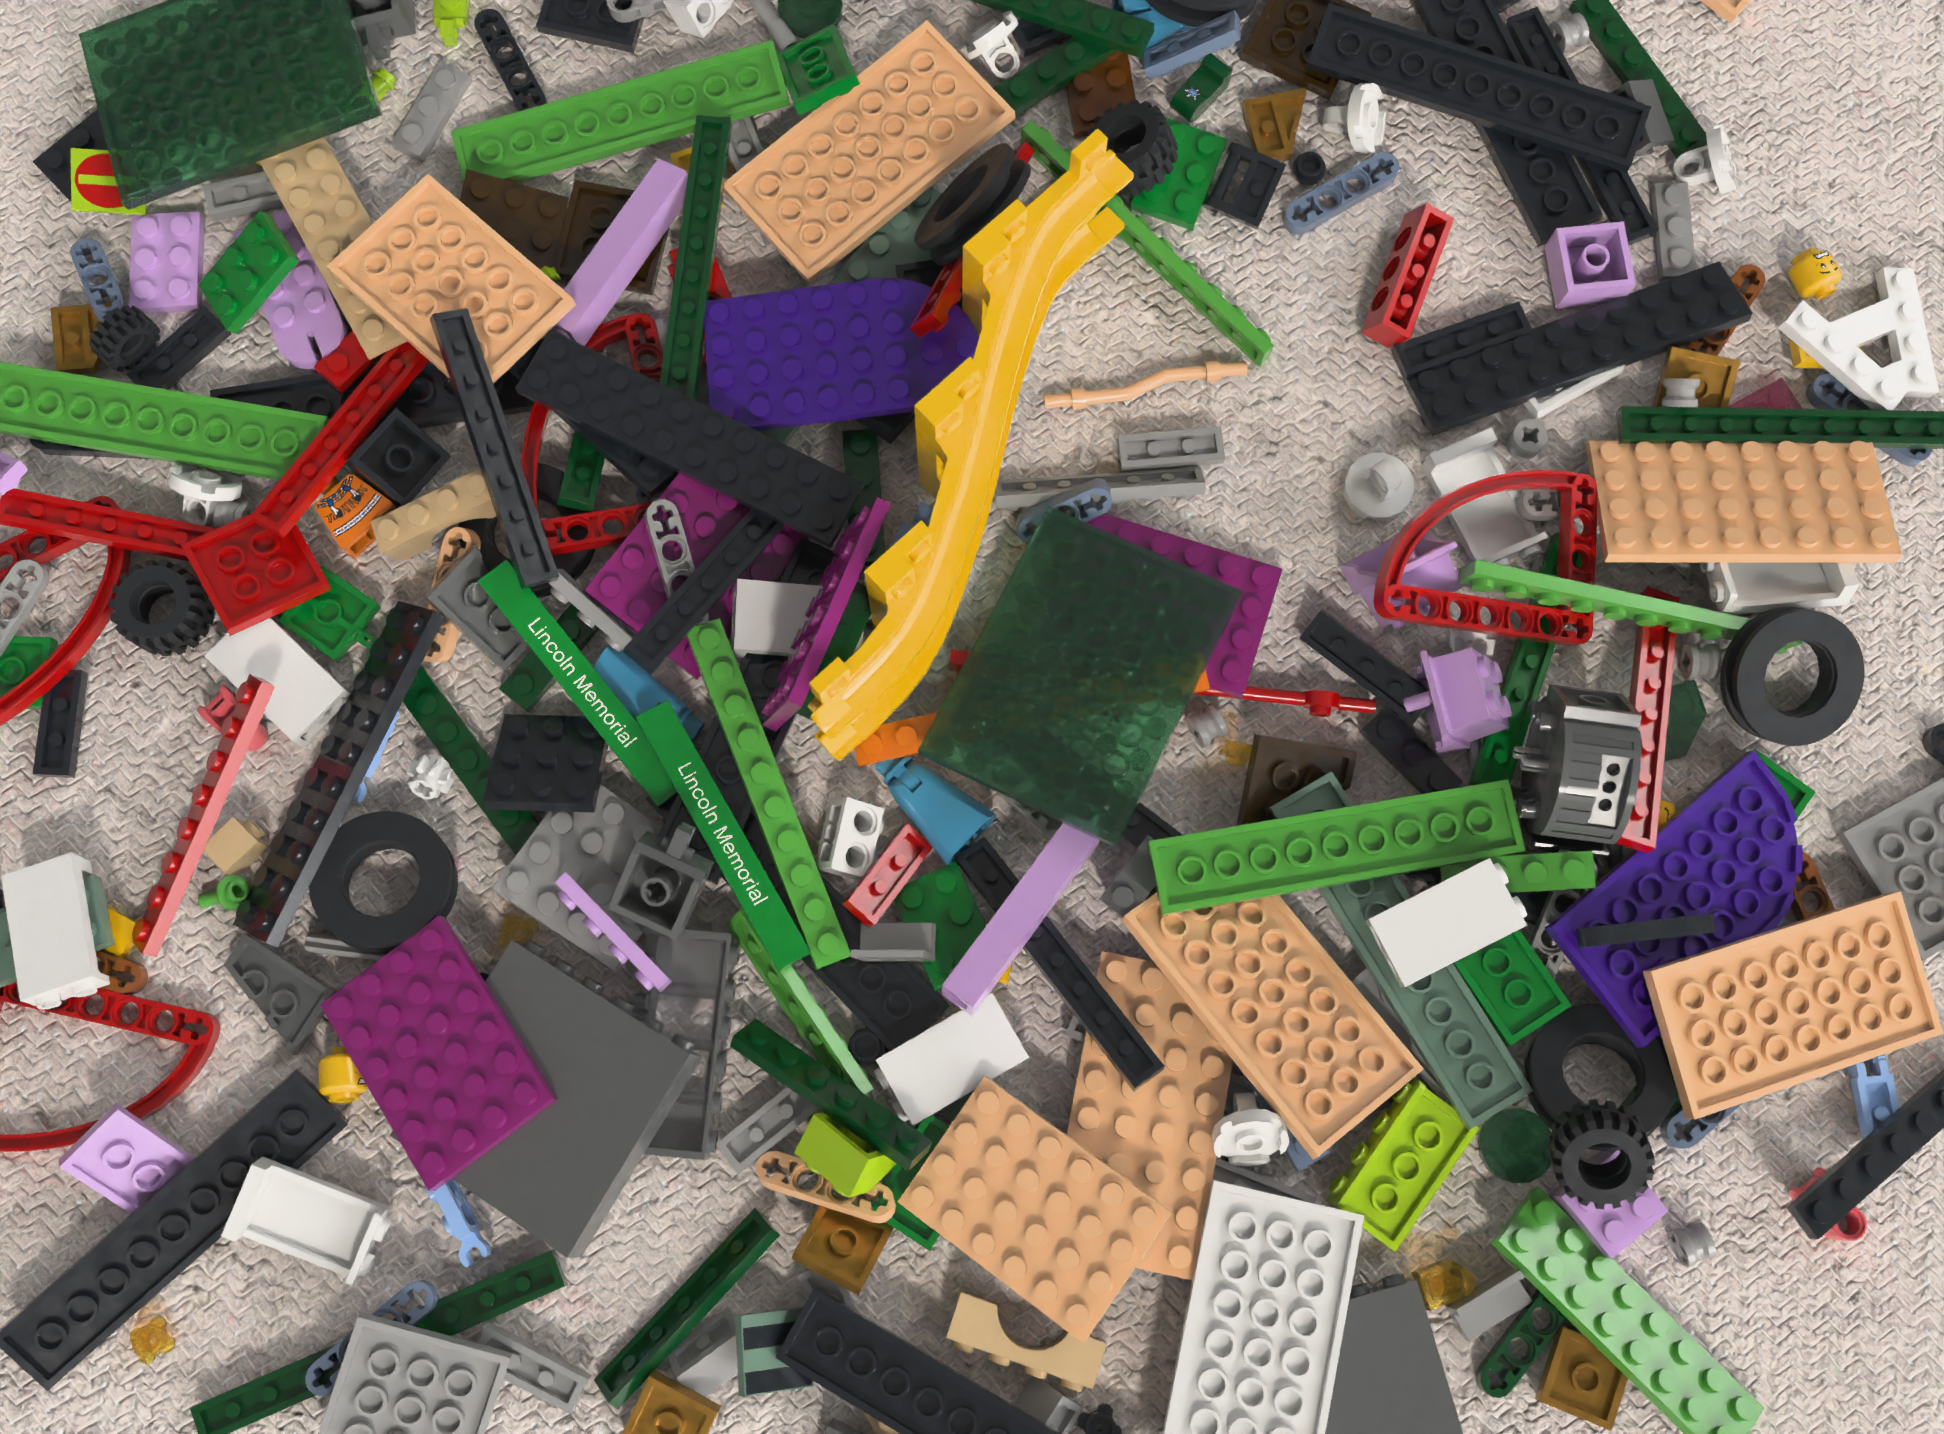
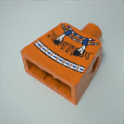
(349, 509)

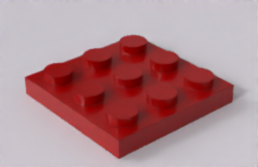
(254, 572)

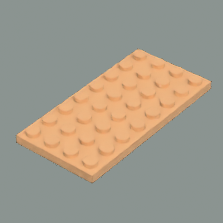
(868, 152)
(1742, 502)
(1792, 1004)
(1279, 1012)
(1164, 1127)

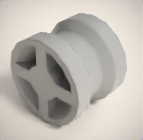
(1570, 32)
(1680, 392)
(1524, 447)
(229, 511)
(1700, 661)
(1207, 725)
(1692, 1243)

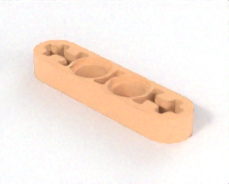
(448, 551)
(823, 1191)

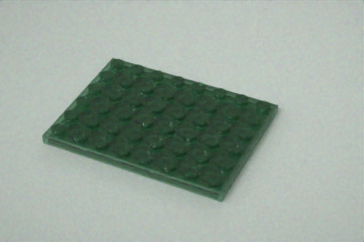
(222, 86)
(1081, 675)

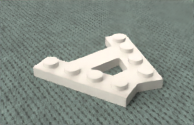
(1837, 343)

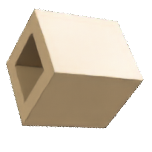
(236, 846)

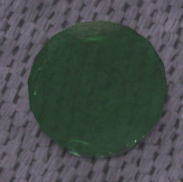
(809, 16)
(1515, 1145)

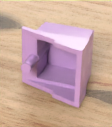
(1426, 568)
(1461, 700)

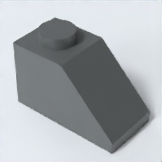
(1132, 882)

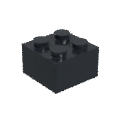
(398, 459)

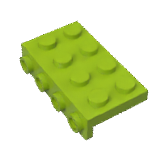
(1401, 1163)

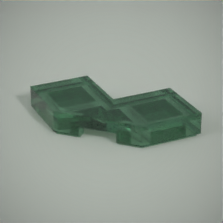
(1684, 719)

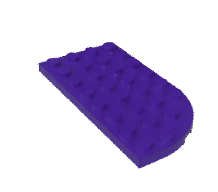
(828, 353)
(1719, 855)

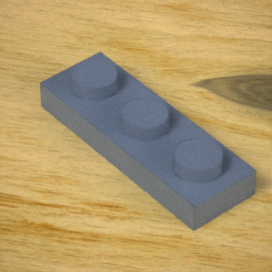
(1192, 45)

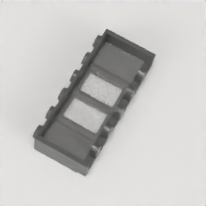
(696, 1009)

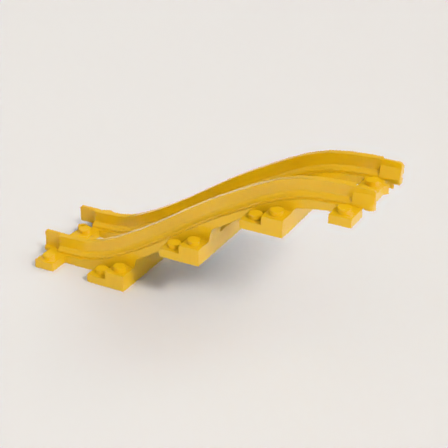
(961, 439)

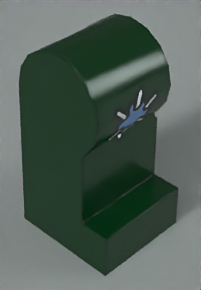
(1201, 88)

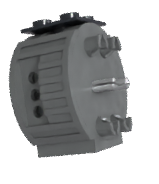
(1578, 769)

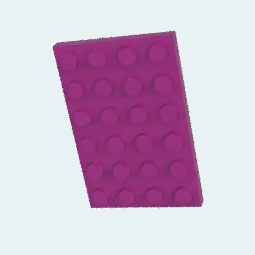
(631, 580)
(824, 614)
(1238, 646)
(437, 1053)

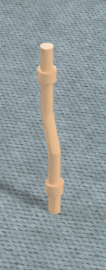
(1209, 371)

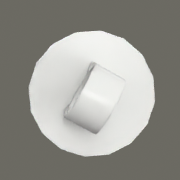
(990, 41)
(1359, 118)
(1713, 160)
(1378, 486)
(203, 487)
(1249, 1133)

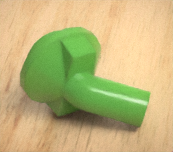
(229, 893)

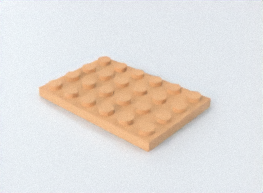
(440, 258)
(1035, 1208)

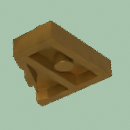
(1274, 122)
(71, 338)

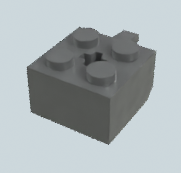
(381, 21)
(666, 863)

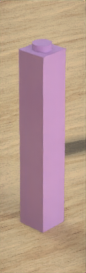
(623, 249)
(1018, 918)

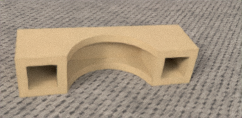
(412, 526)
(978, 1326)

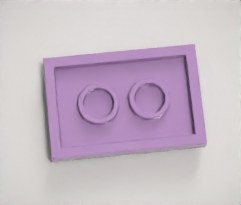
(166, 262)
(124, 1158)

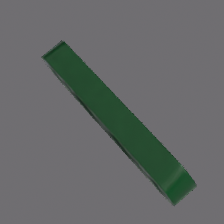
(1535, 1341)

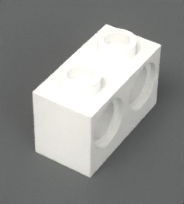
(697, 16)
(841, 835)

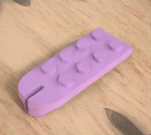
(302, 306)

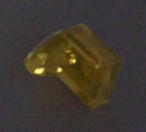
(1444, 1283)

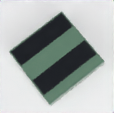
(757, 1344)

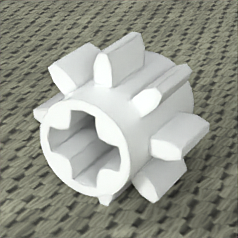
(1478, 641)
(429, 776)

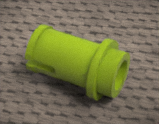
(382, 82)

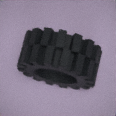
(124, 338)

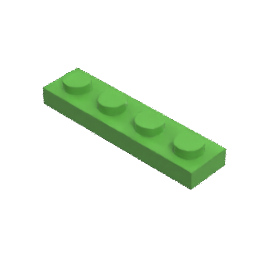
(1539, 871)

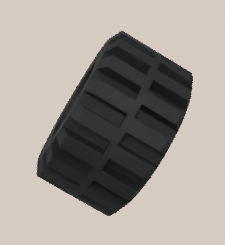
(1144, 126)
(139, 593)
(1608, 1181)

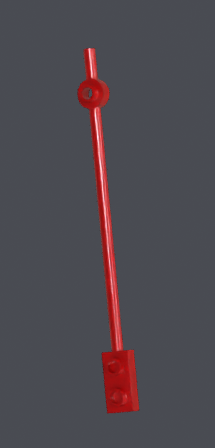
(1317, 701)

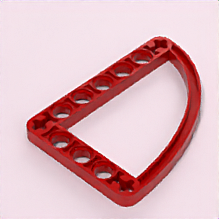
(605, 335)
(1569, 541)
(87, 629)
(145, 1023)

